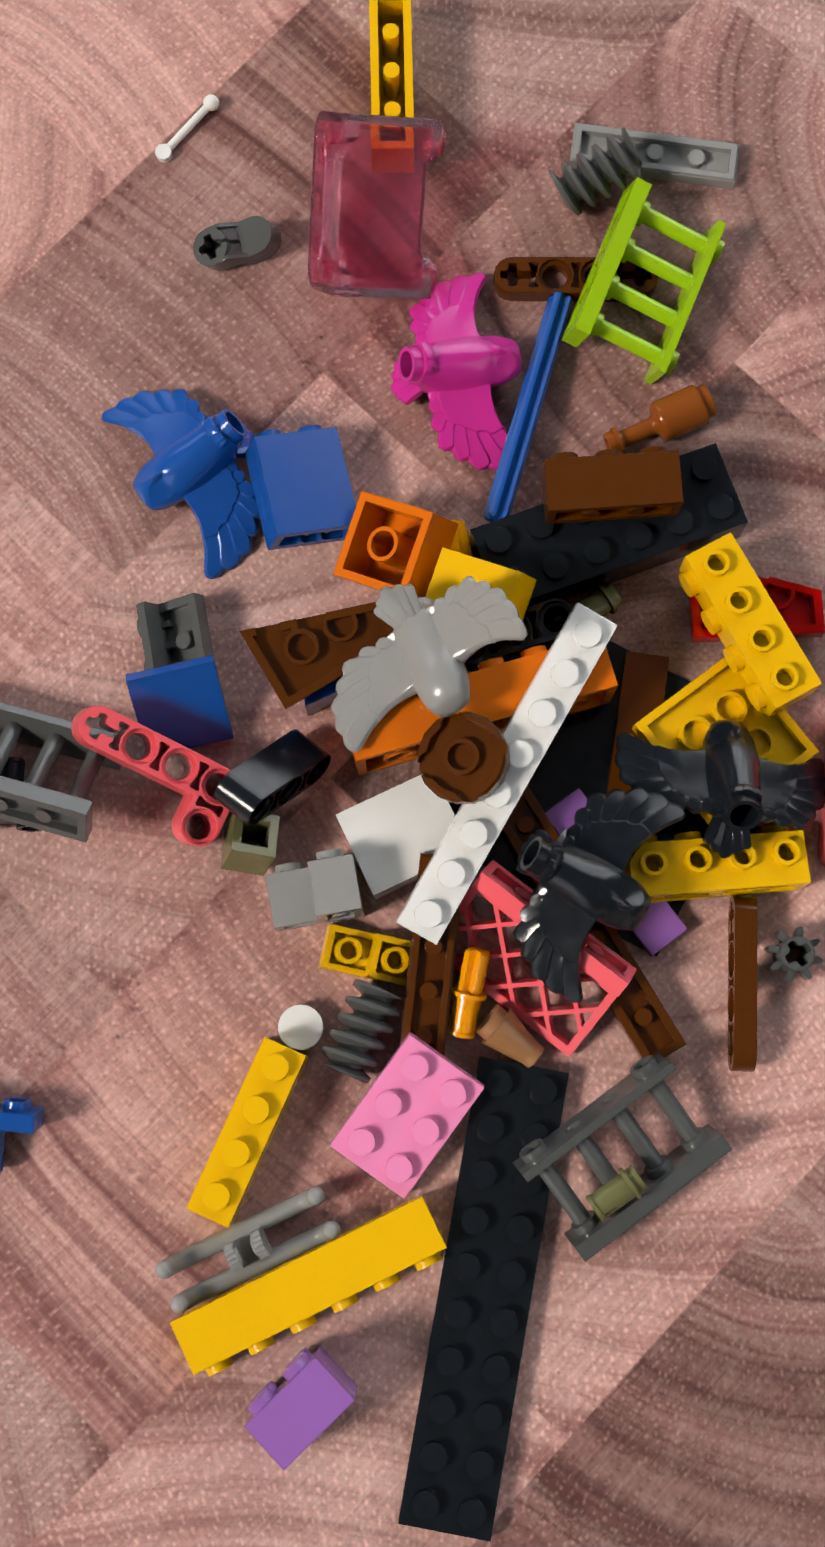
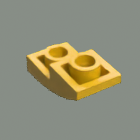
(365, 954)

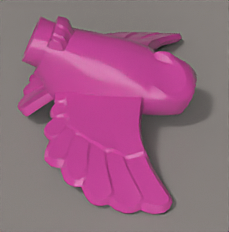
(457, 371)

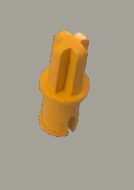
(469, 993)

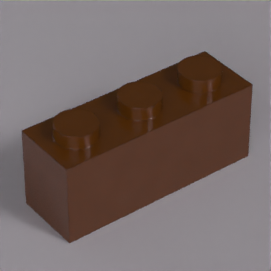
(612, 485)

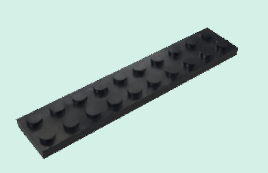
(481, 1306)

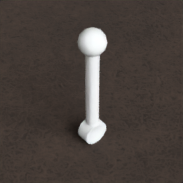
(164, 151)

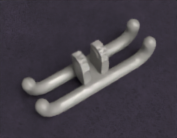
(247, 1249)

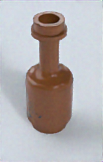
(668, 418)

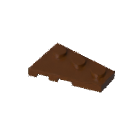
(310, 651)

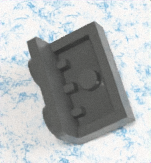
(174, 630)

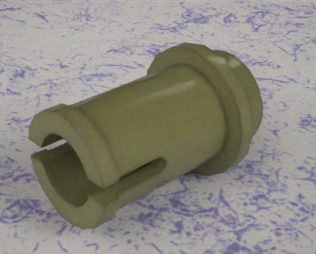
(602, 600)
(617, 1193)

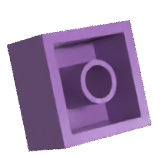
(301, 1407)

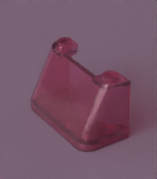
(371, 204)

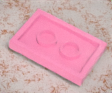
(407, 1115)

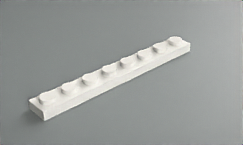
(528, 738)

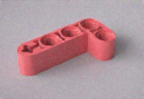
(153, 766)

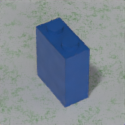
(300, 486)

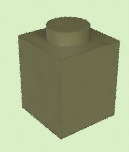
(250, 847)

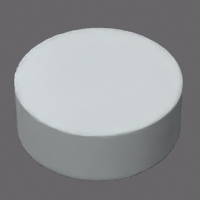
(300, 1027)

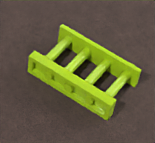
(604, 284)

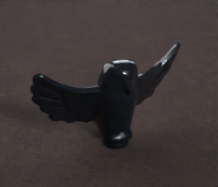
(725, 782)
(586, 882)

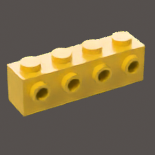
(748, 626)
(691, 870)

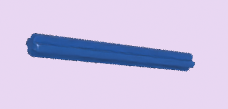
(528, 407)

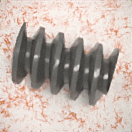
(598, 173)
(361, 1030)

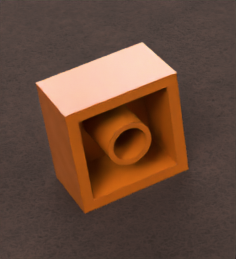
(393, 544)

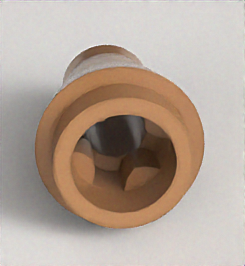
(509, 1036)

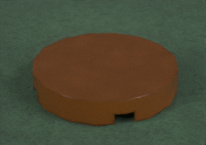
(463, 758)

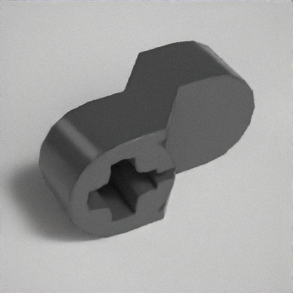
(237, 243)

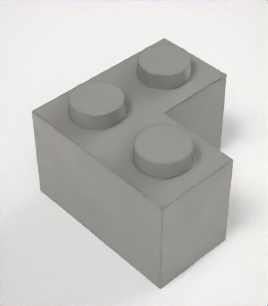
(315, 894)

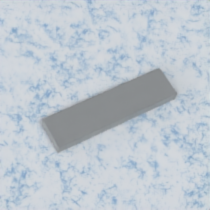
(667, 156)

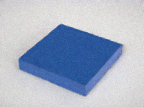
(182, 702)

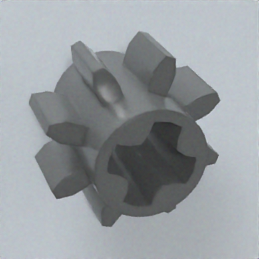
(804, 960)

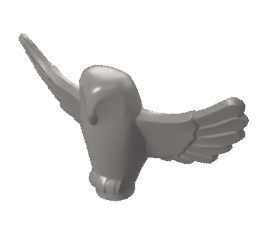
(421, 654)

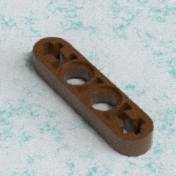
(571, 267)
(742, 983)

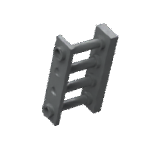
(28, 801)
(662, 1173)

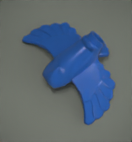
(195, 465)

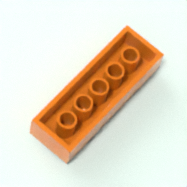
(493, 694)

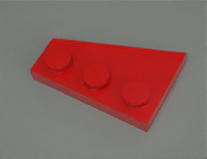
(797, 604)

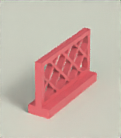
(597, 965)

